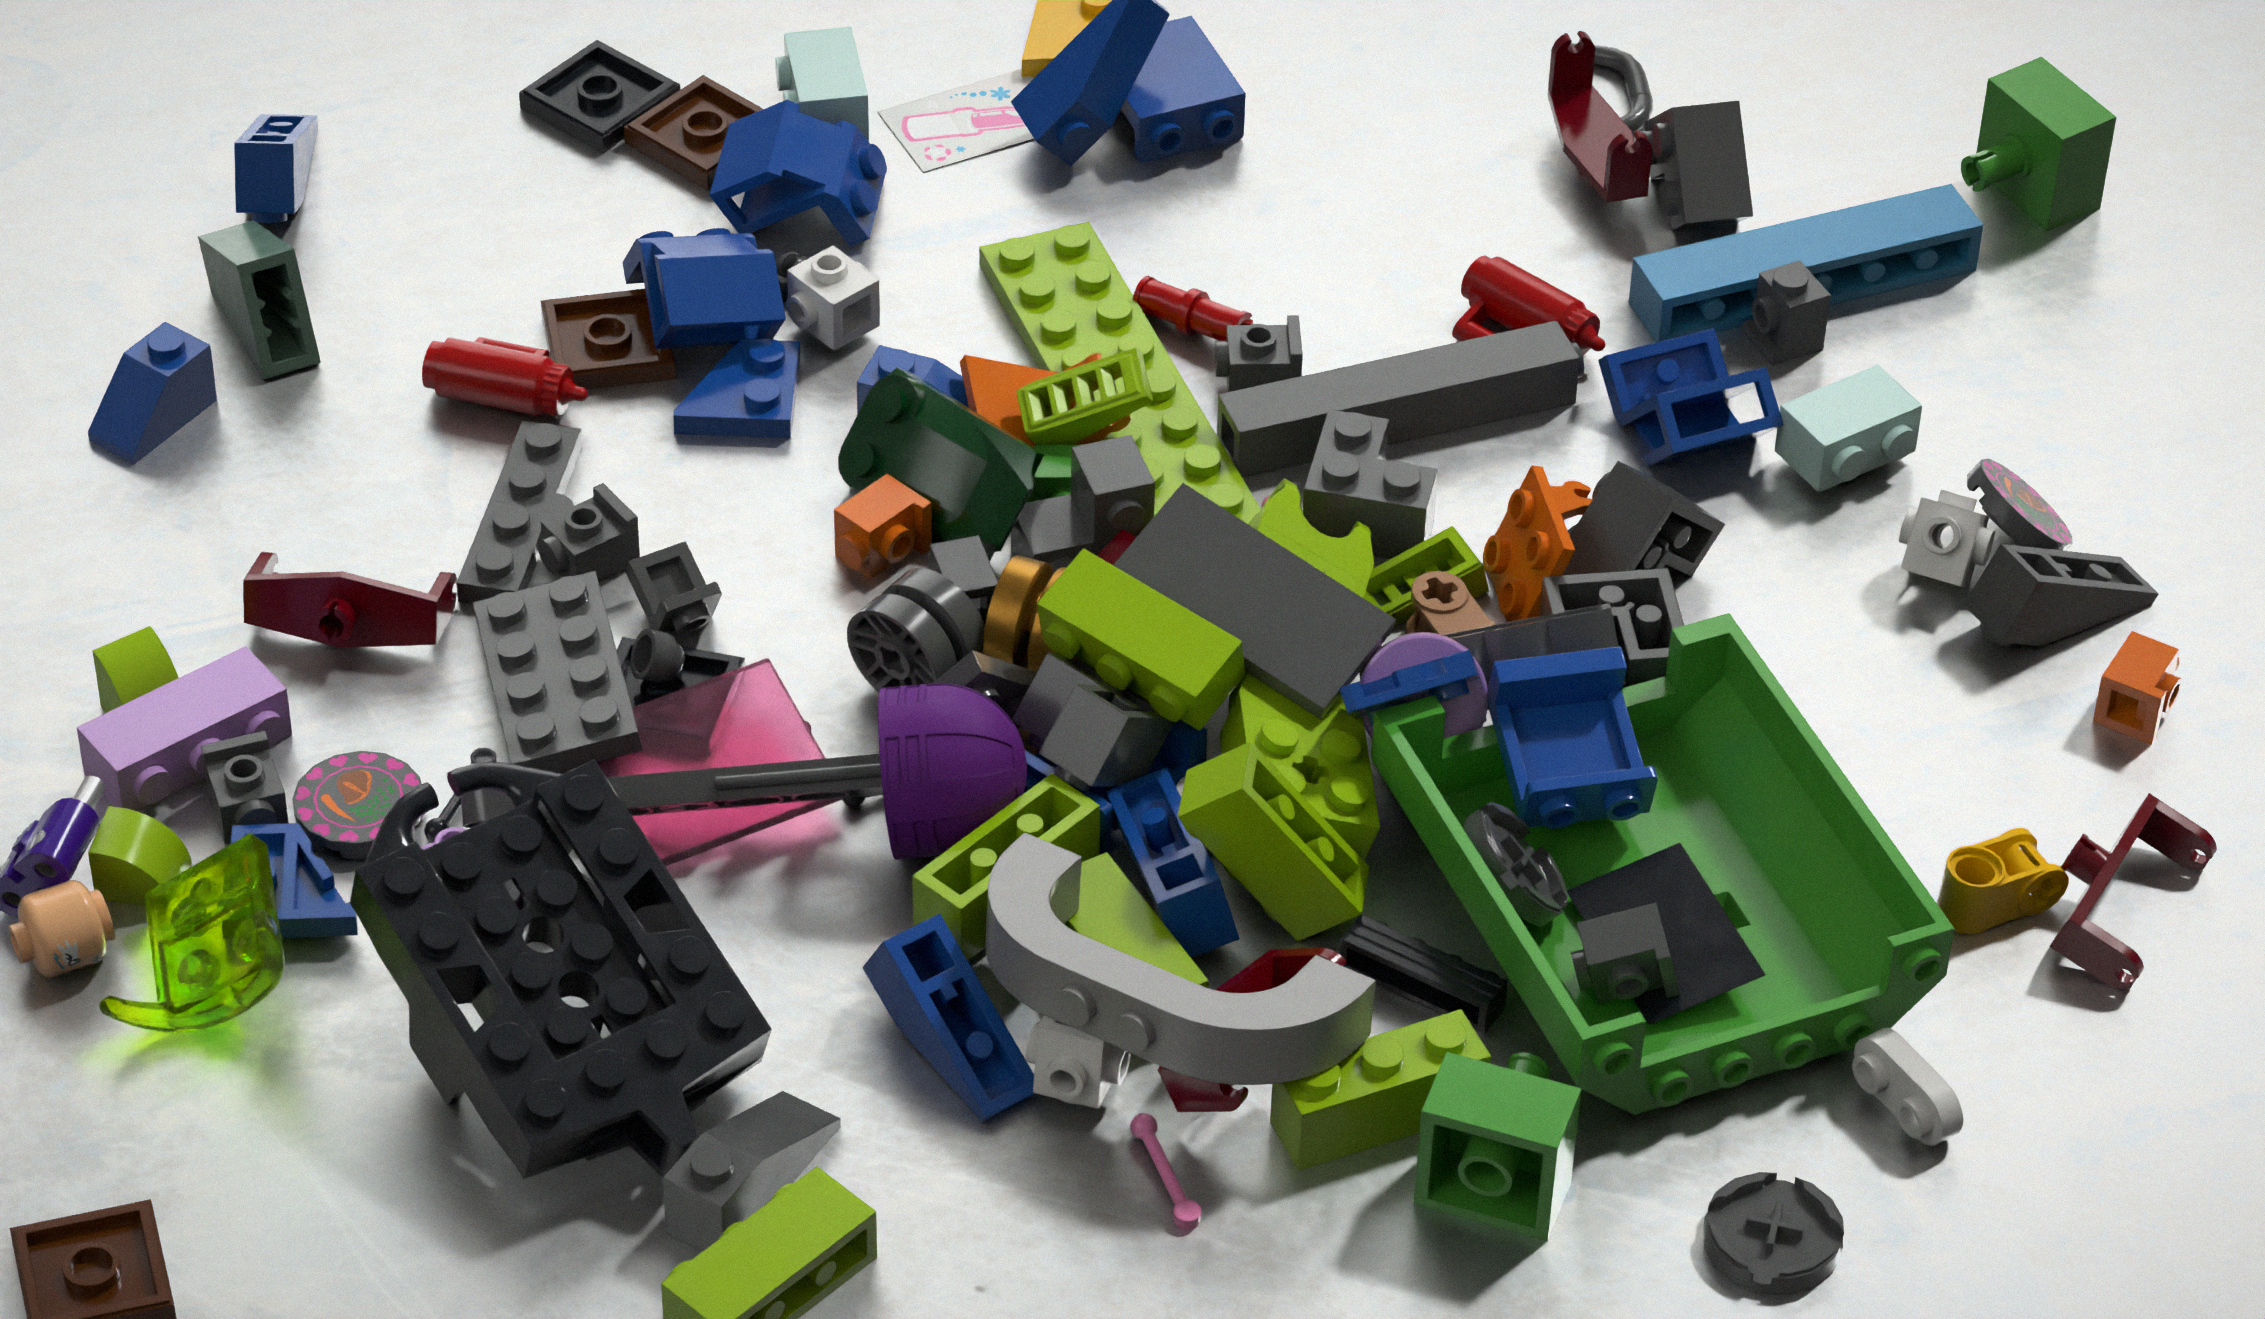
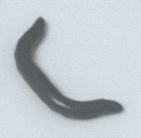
(1635, 81)

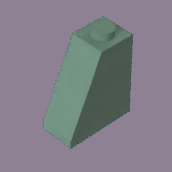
(261, 296)

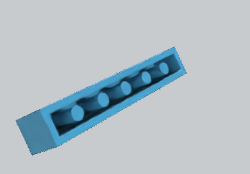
(1847, 250)

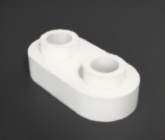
(1907, 1086)

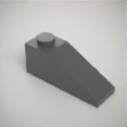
(2052, 593)
(742, 1166)

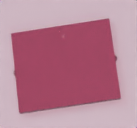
(717, 724)

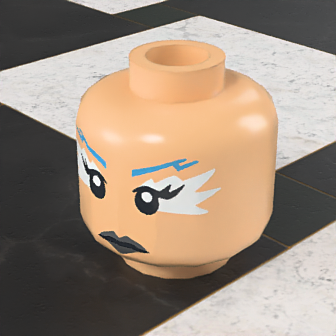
(62, 929)

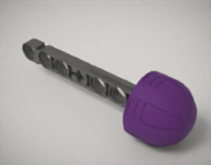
(940, 765)

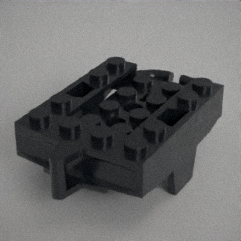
(537, 1064)

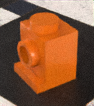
(882, 526)
(2138, 687)

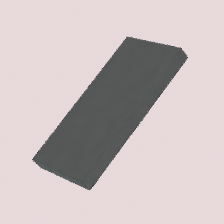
(1294, 621)

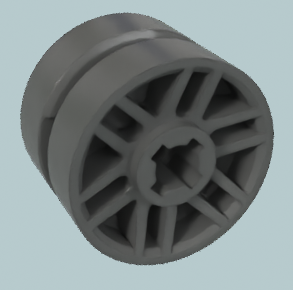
(914, 631)

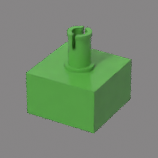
(2042, 144)
(1497, 1143)

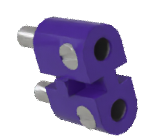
(51, 847)

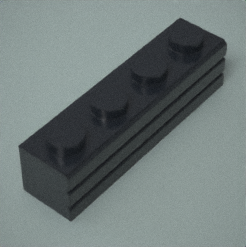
(1423, 972)

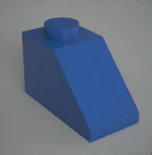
(154, 393)

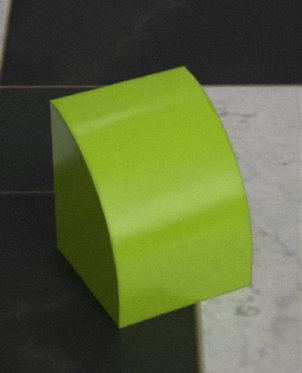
(131, 668)
(134, 855)

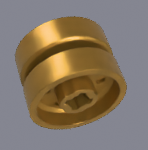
(1012, 619)

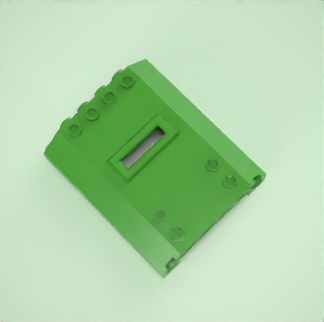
(1770, 829)

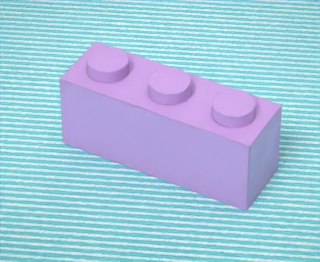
(156, 739)

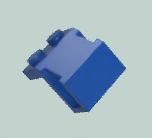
(794, 164)
(706, 287)
(1678, 395)

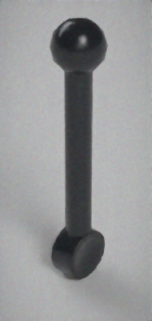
(438, 824)

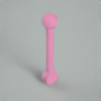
(1185, 1212)

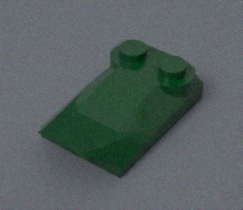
(943, 452)

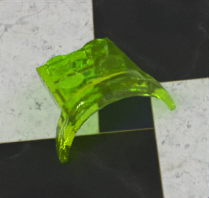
(210, 943)

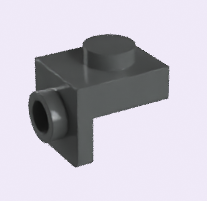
(673, 589)

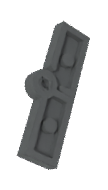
(525, 494)

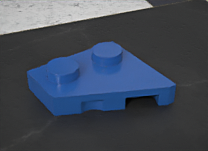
(745, 393)
(1441, 677)
(301, 883)

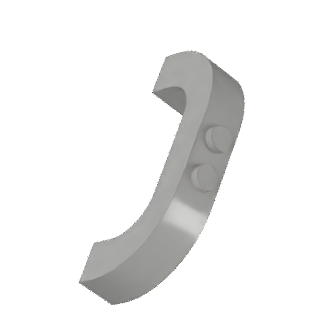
(1149, 1011)

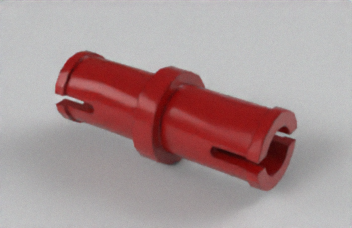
(1188, 310)

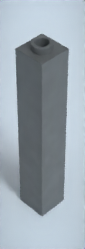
(1417, 392)

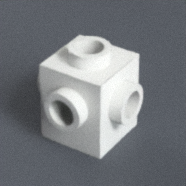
(833, 297)
(1922, 534)
(1073, 1063)

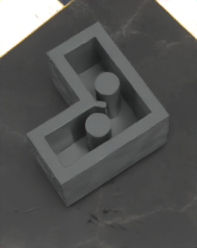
(1702, 164)
(1357, 483)
(1107, 495)
(1640, 527)
(1641, 608)
(1089, 726)

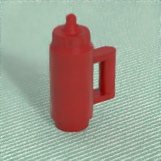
(1521, 300)
(500, 376)

